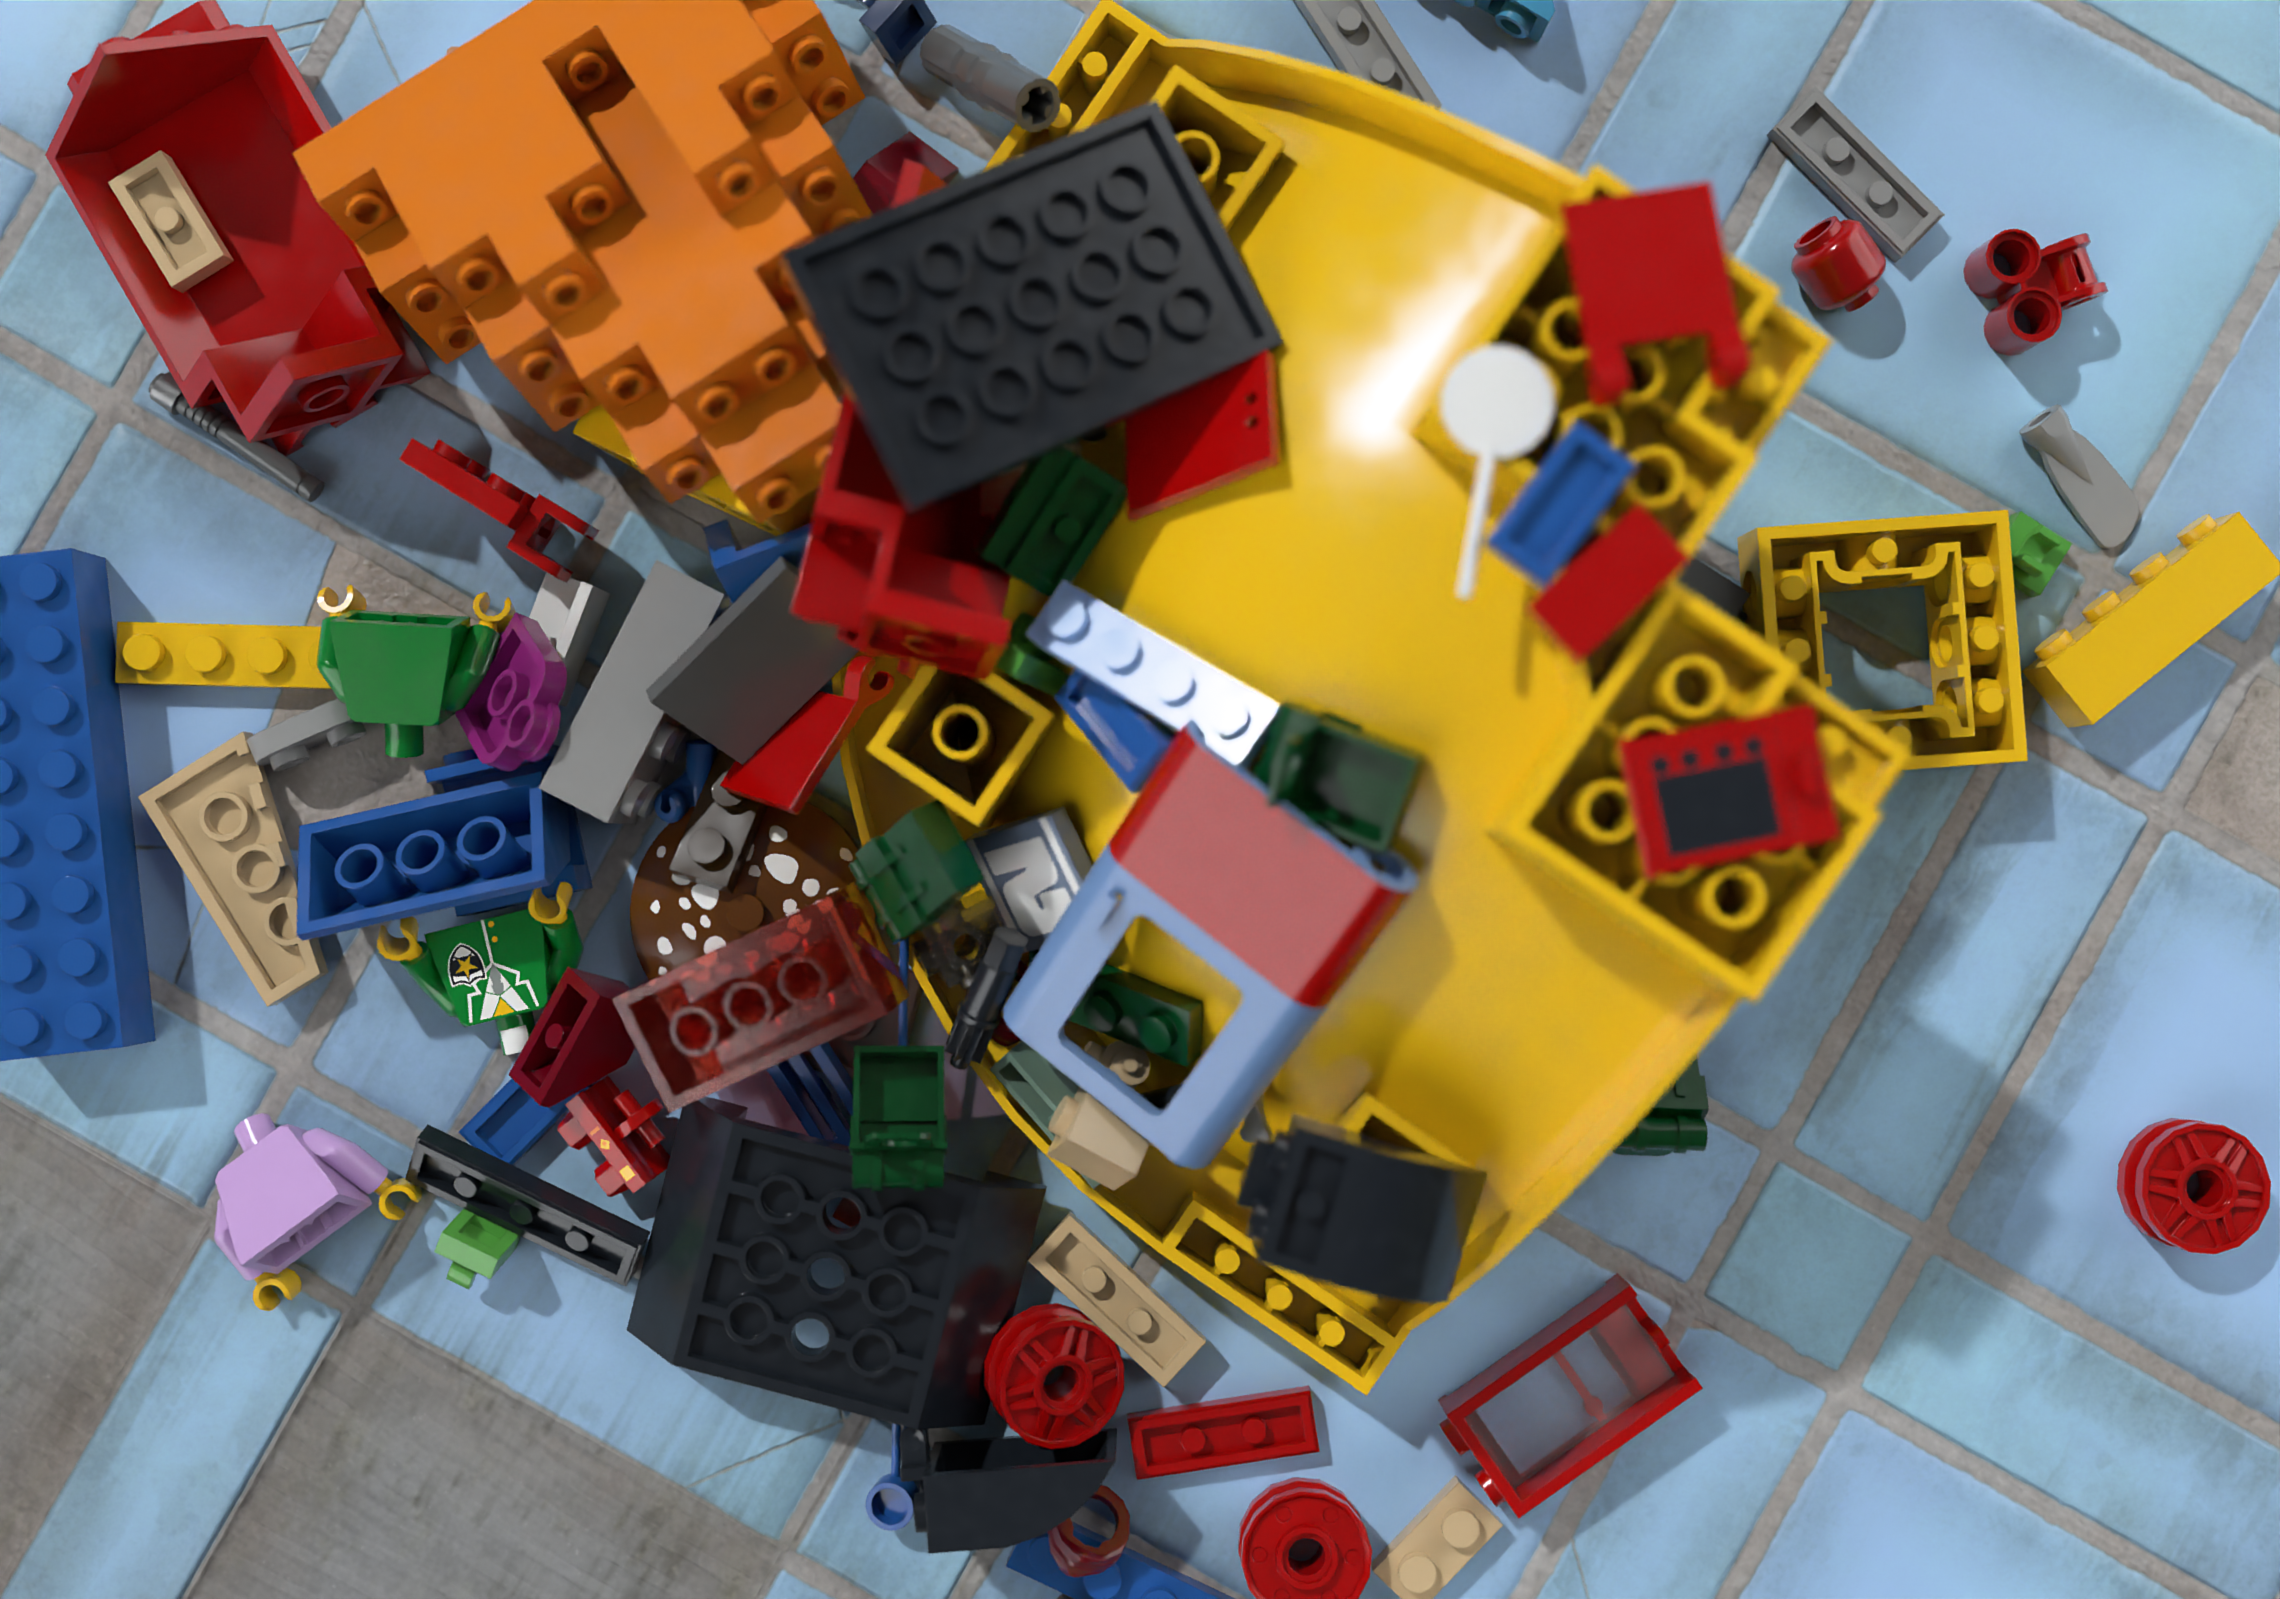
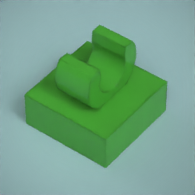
(2034, 553)
(1028, 662)
(475, 1247)

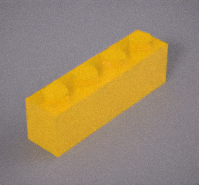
(2152, 619)

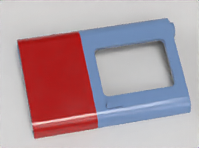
(1245, 892)

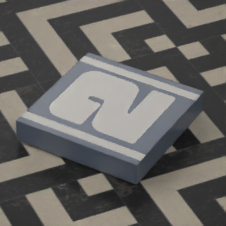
(1031, 871)

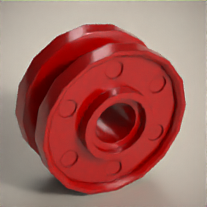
(2230, 1192)
(1074, 1404)
(1298, 1511)

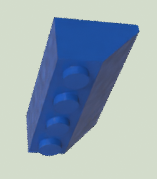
(429, 855)

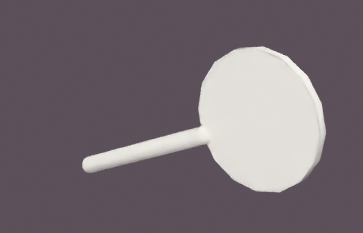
(1495, 408)

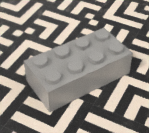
(618, 736)

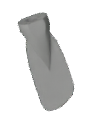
(2083, 478)

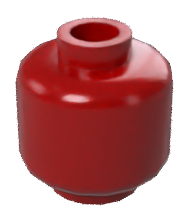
(1838, 264)

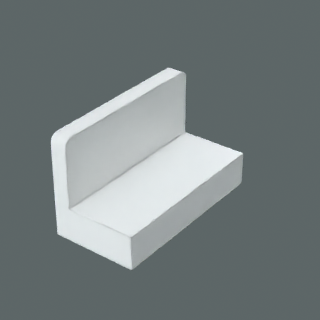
(569, 619)

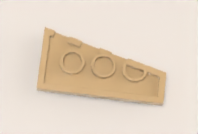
(237, 857)

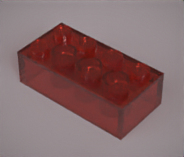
(761, 998)

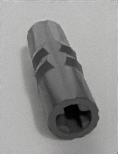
(990, 78)

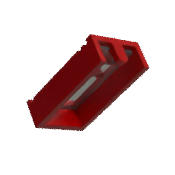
(1566, 1398)

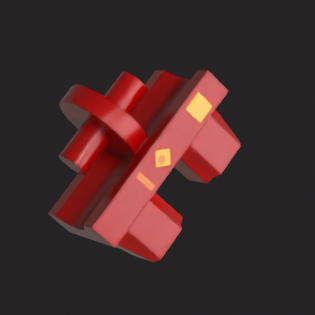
(620, 1132)

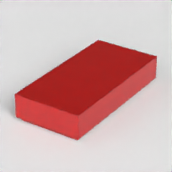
(1606, 583)

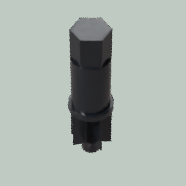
(986, 996)

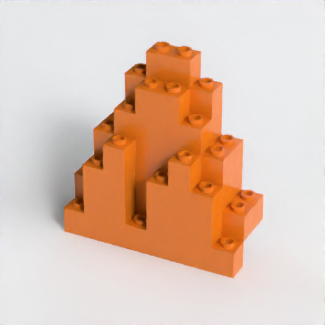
(614, 223)

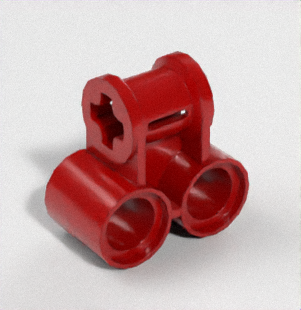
(2039, 286)

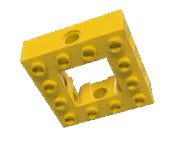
(1969, 615)

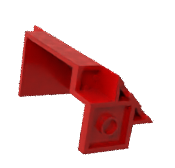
(296, 319)
(893, 577)

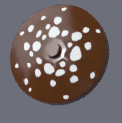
(786, 868)

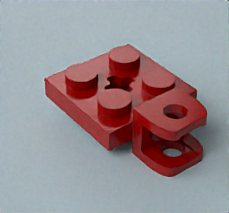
(530, 517)

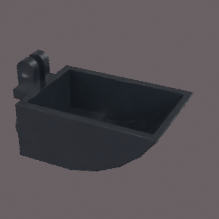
(1358, 1210)
(999, 1487)

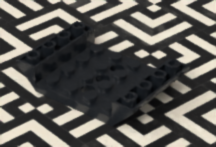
(921, 1269)

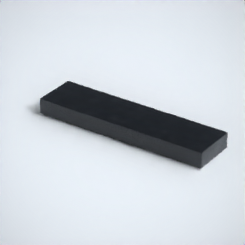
(526, 1205)

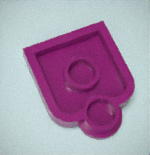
(517, 703)

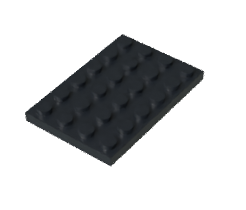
(1029, 305)

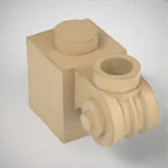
(1093, 1136)

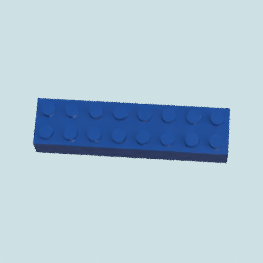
(67, 838)

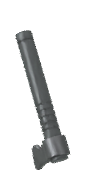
(168, 395)

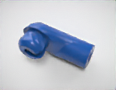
(684, 792)

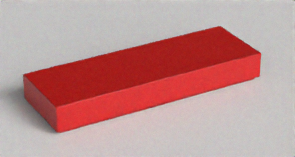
(1223, 1432)

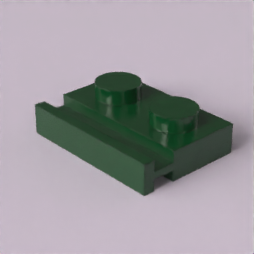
(1052, 520)

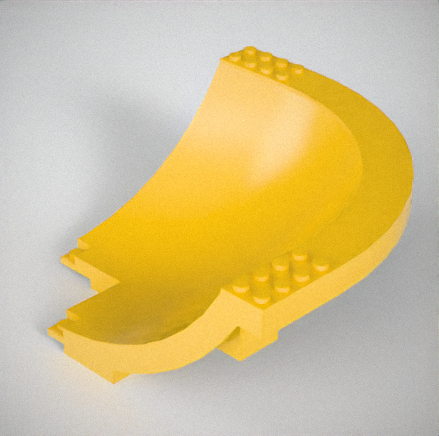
(1534, 969)

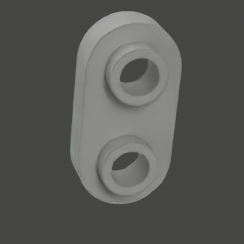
(288, 741)

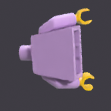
(290, 1196)

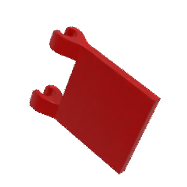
(1651, 274)
(803, 748)

